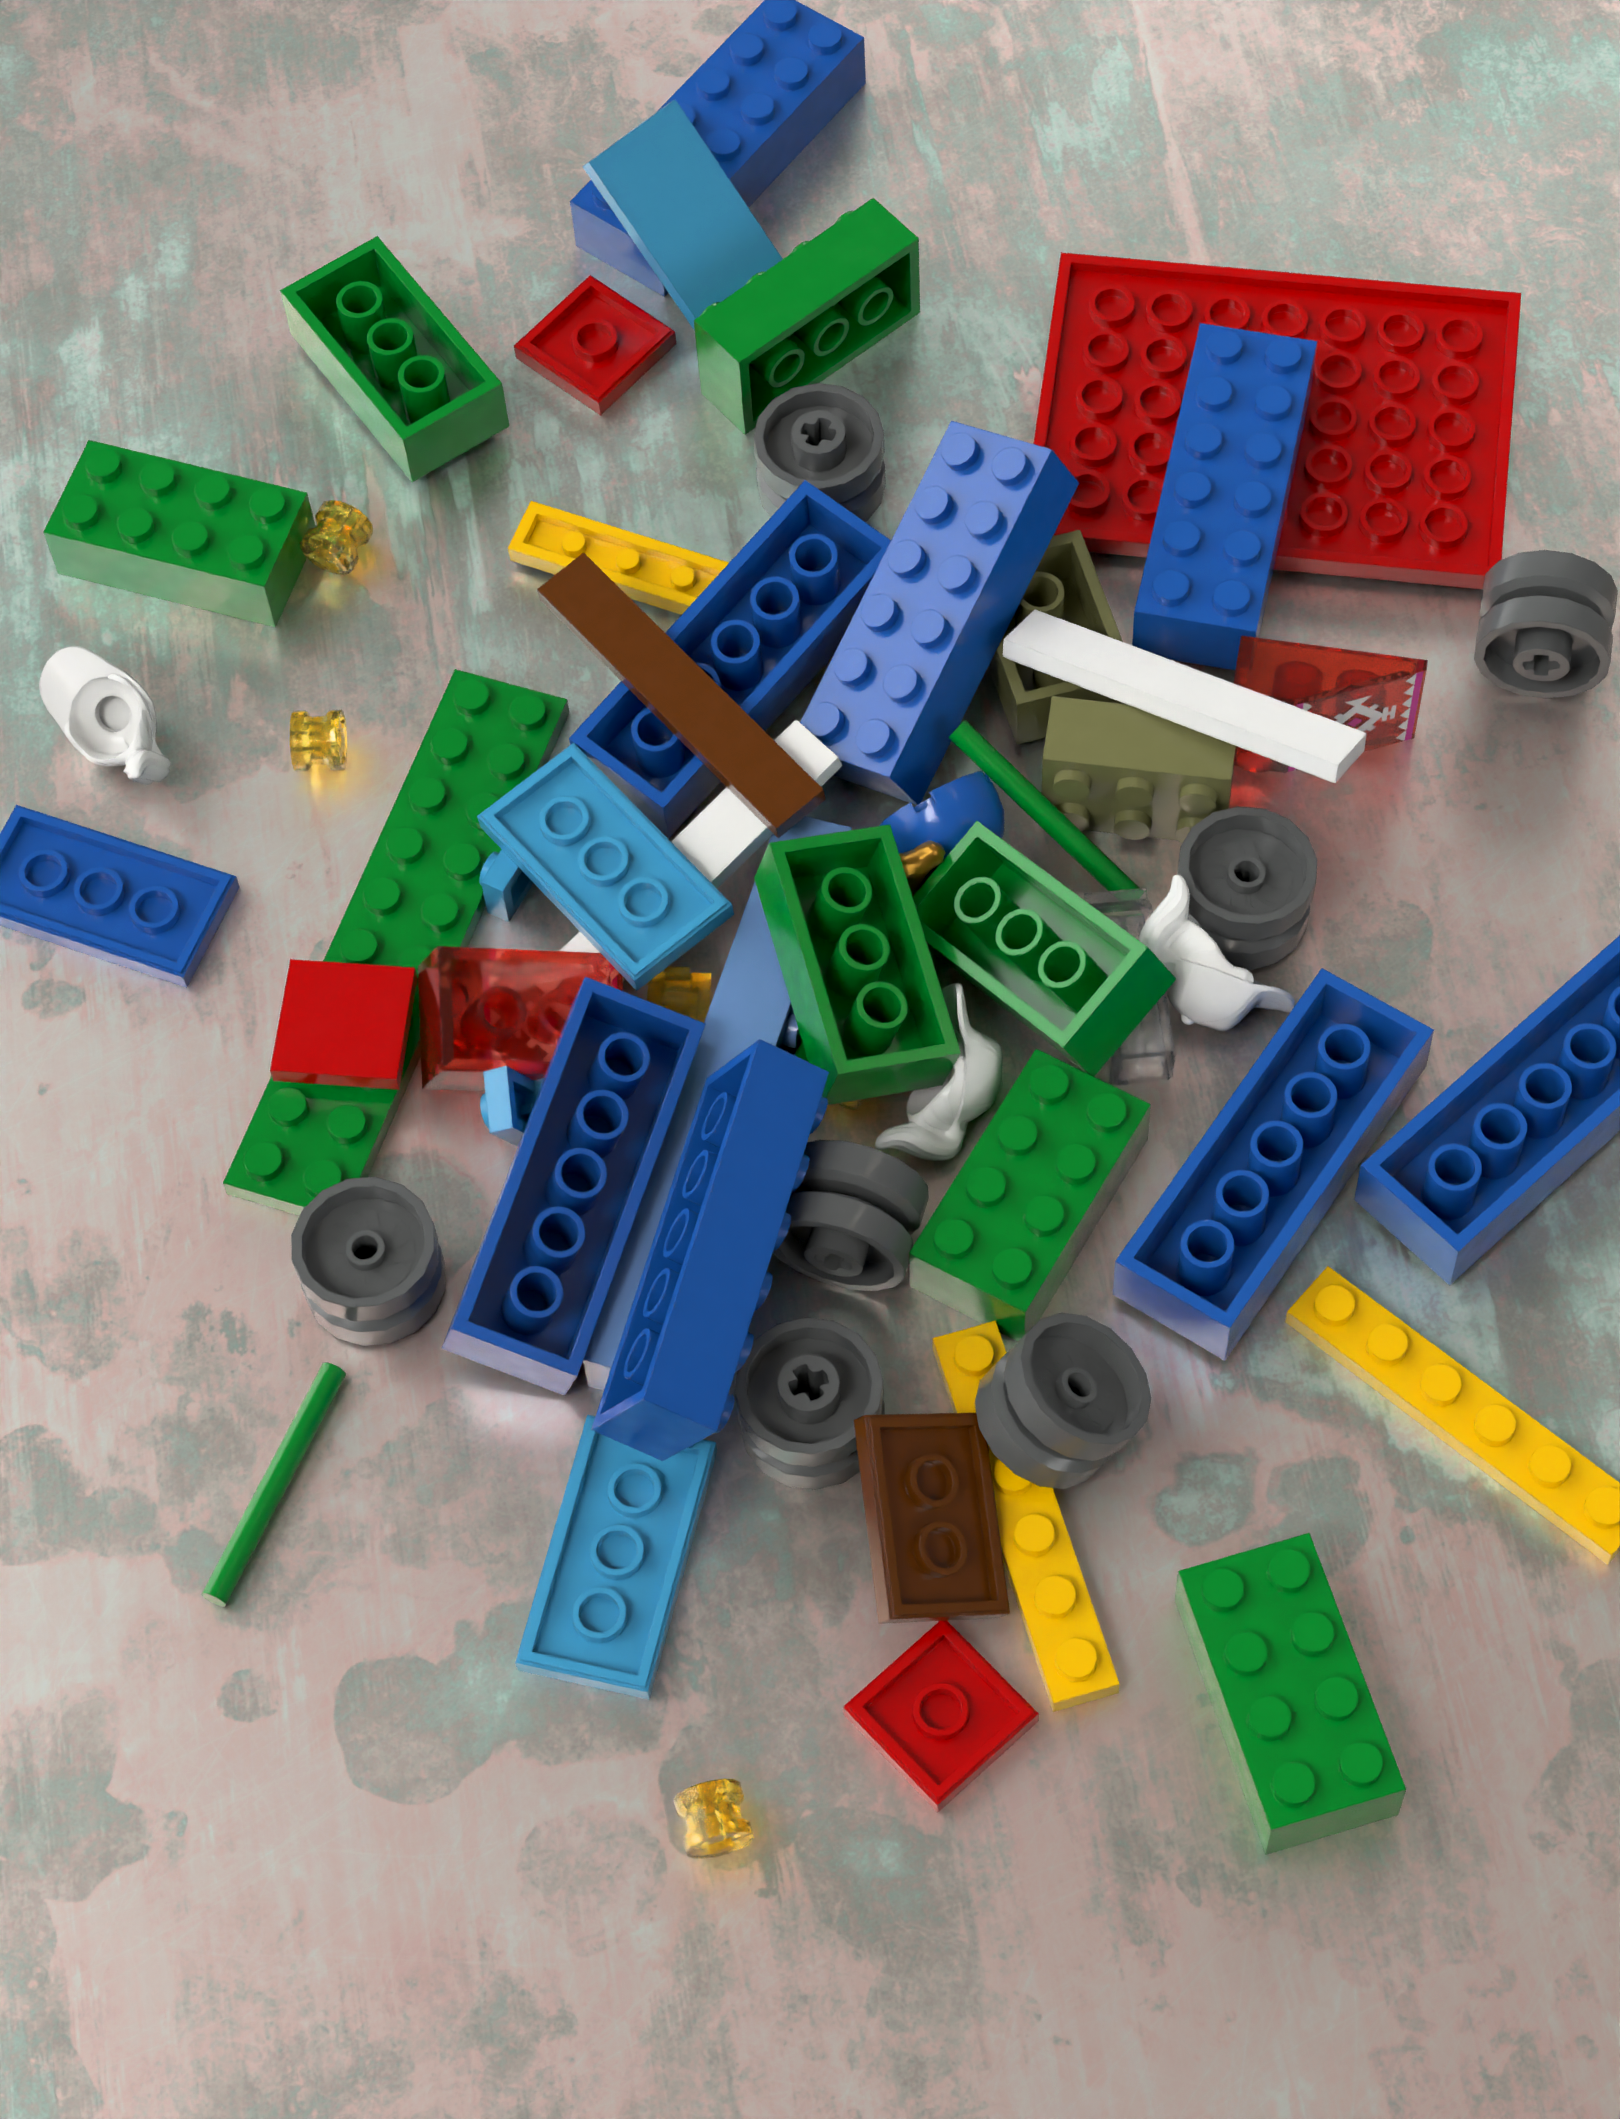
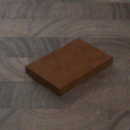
(931, 1518)

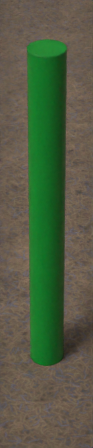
(1040, 809)
(273, 1484)

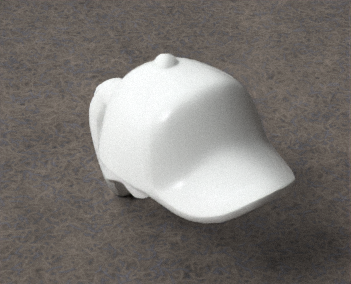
(103, 713)
(1206, 984)
(942, 1113)

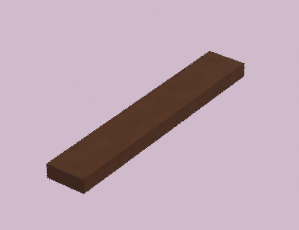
(681, 695)

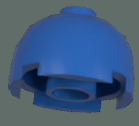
(948, 814)

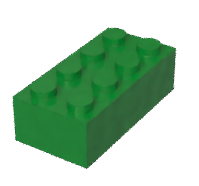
(808, 313)
(395, 358)
(180, 533)
(1038, 949)
(856, 963)
(1029, 1195)
(1288, 1694)

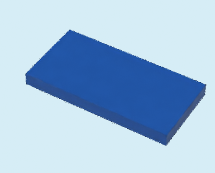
(109, 896)

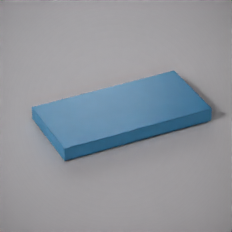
(682, 211)
(605, 866)
(615, 1565)

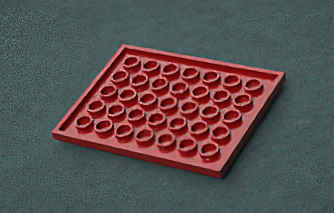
(1398, 434)

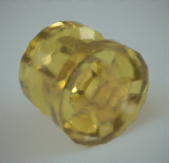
(336, 537)
(318, 740)
(713, 1818)

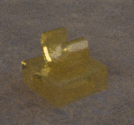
(682, 991)

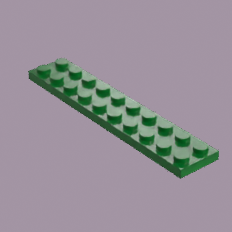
(410, 899)

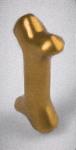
(920, 861)

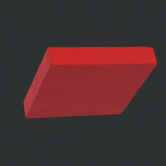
(595, 345)
(344, 1024)
(940, 1714)

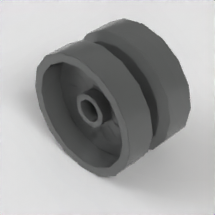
(821, 438)
(1546, 624)
(1249, 883)
(853, 1217)
(368, 1261)
(802, 1400)
(1062, 1401)

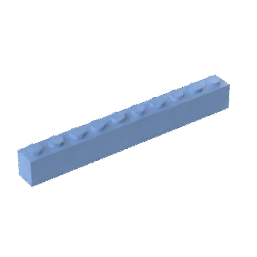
(746, 1007)

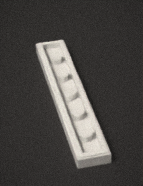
(1185, 696)
(727, 830)

